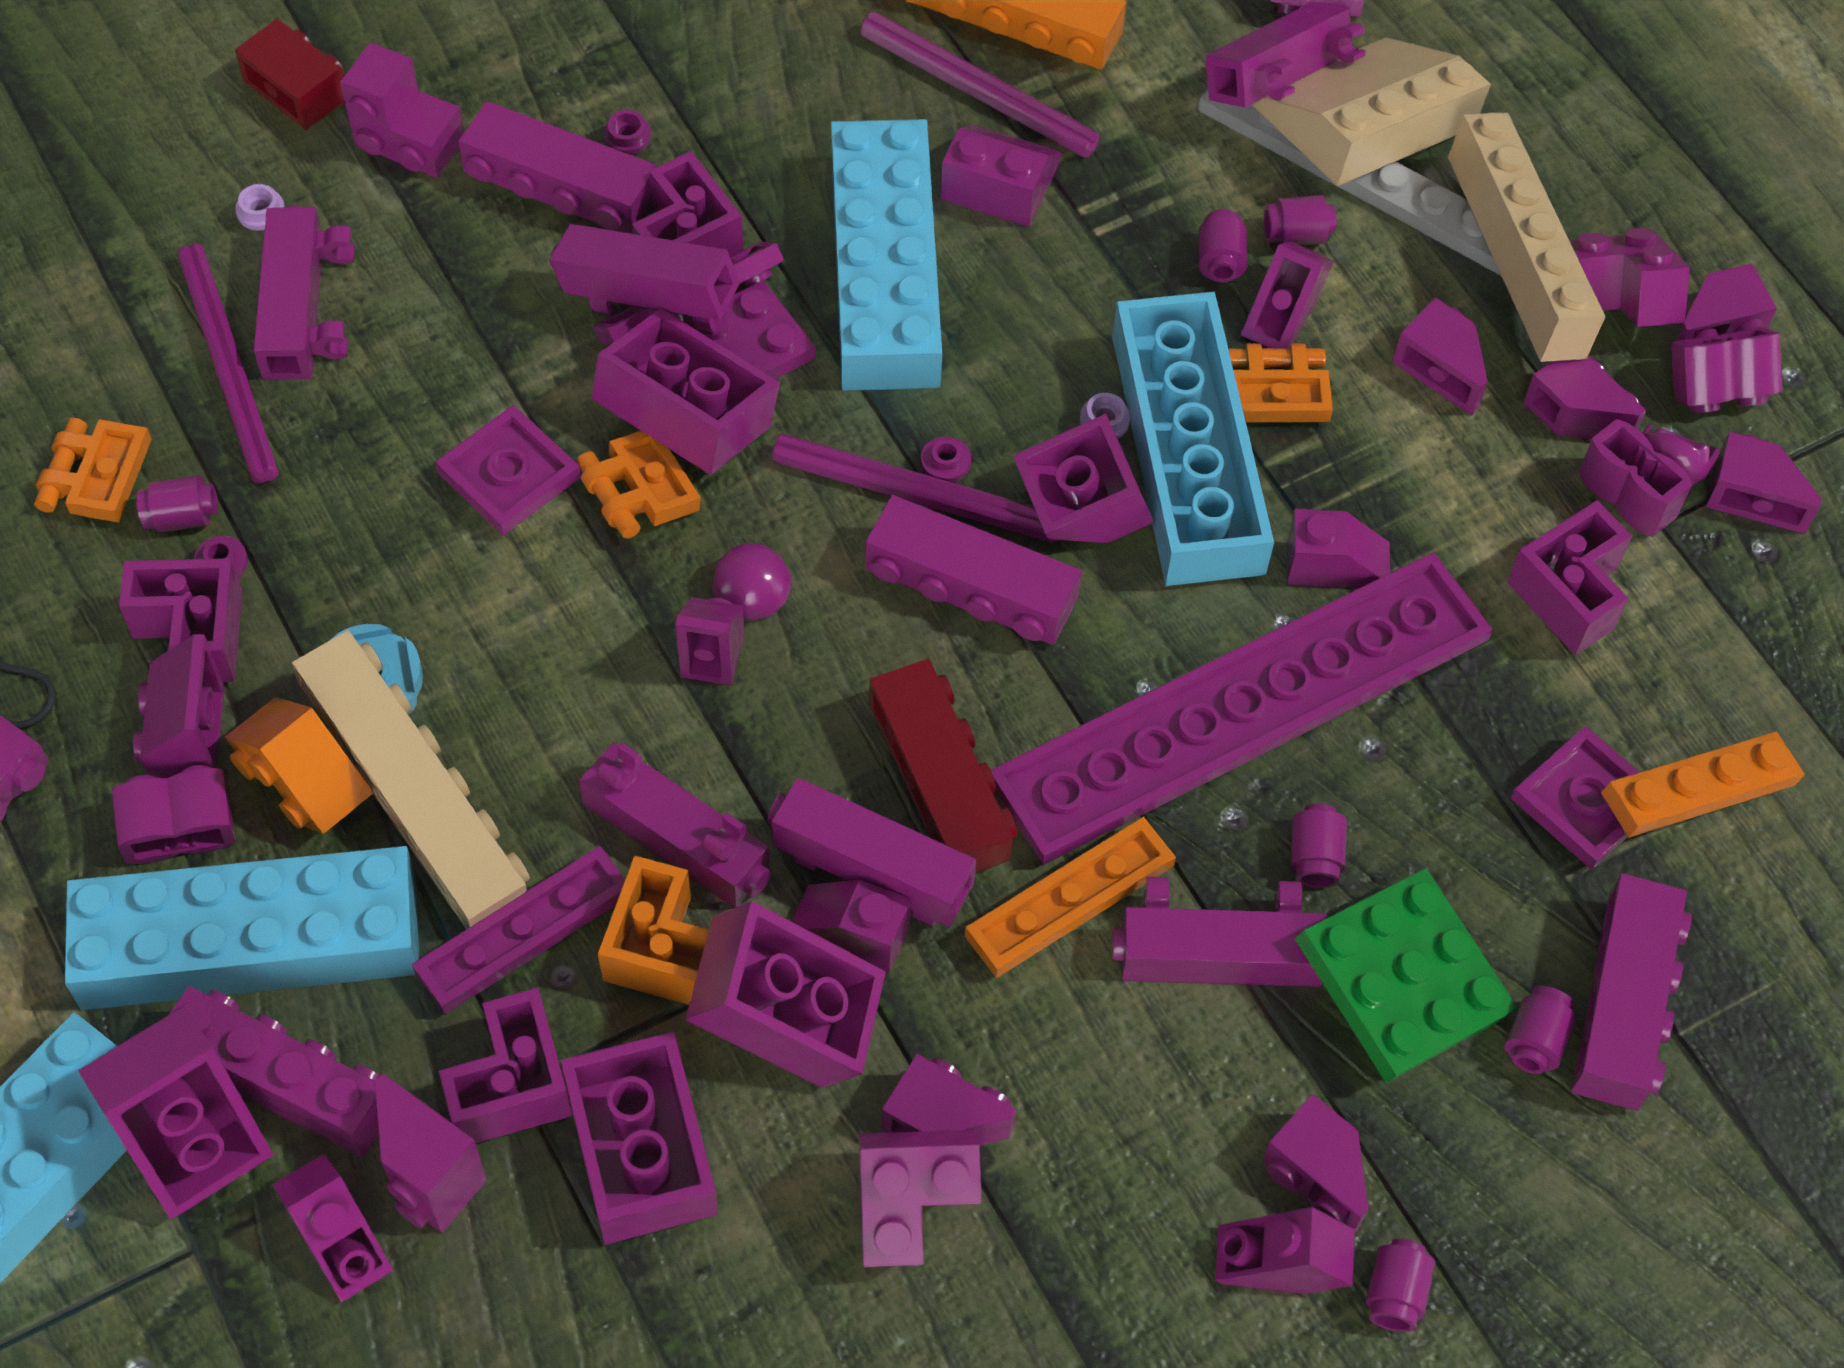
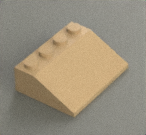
(1377, 107)

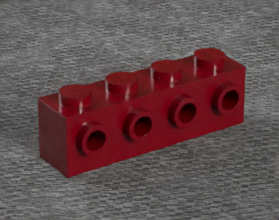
(939, 763)

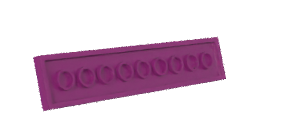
(1238, 707)

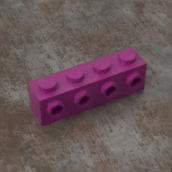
(557, 168)
(972, 570)
(1631, 993)
(286, 1075)

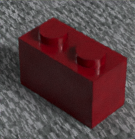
(291, 73)

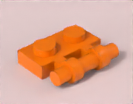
(1283, 394)
(651, 473)
(105, 474)

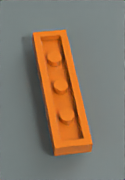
(1702, 784)
(1069, 897)

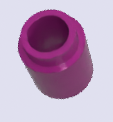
(1299, 220)
(1222, 246)
(177, 504)
(1318, 846)
(1541, 1030)
(1400, 1285)

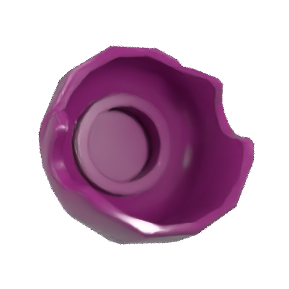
(1690, 455)
(752, 578)

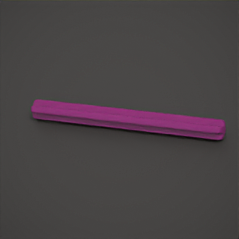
(980, 84)
(228, 364)
(908, 485)

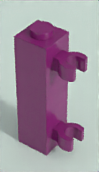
(1281, 54)
(645, 273)
(289, 293)
(676, 825)
(867, 847)
(1215, 944)

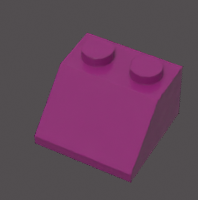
(997, 174)
(1083, 485)
(180, 710)
(425, 1157)

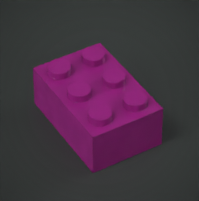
(685, 390)
(786, 995)
(176, 1112)
(640, 1137)

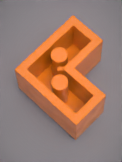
(299, 756)
(646, 937)

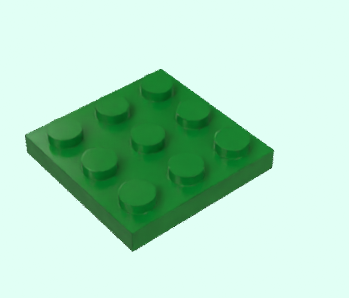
(1406, 974)

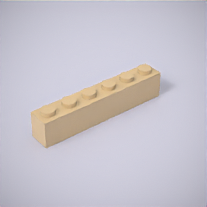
(1525, 238)
(409, 779)

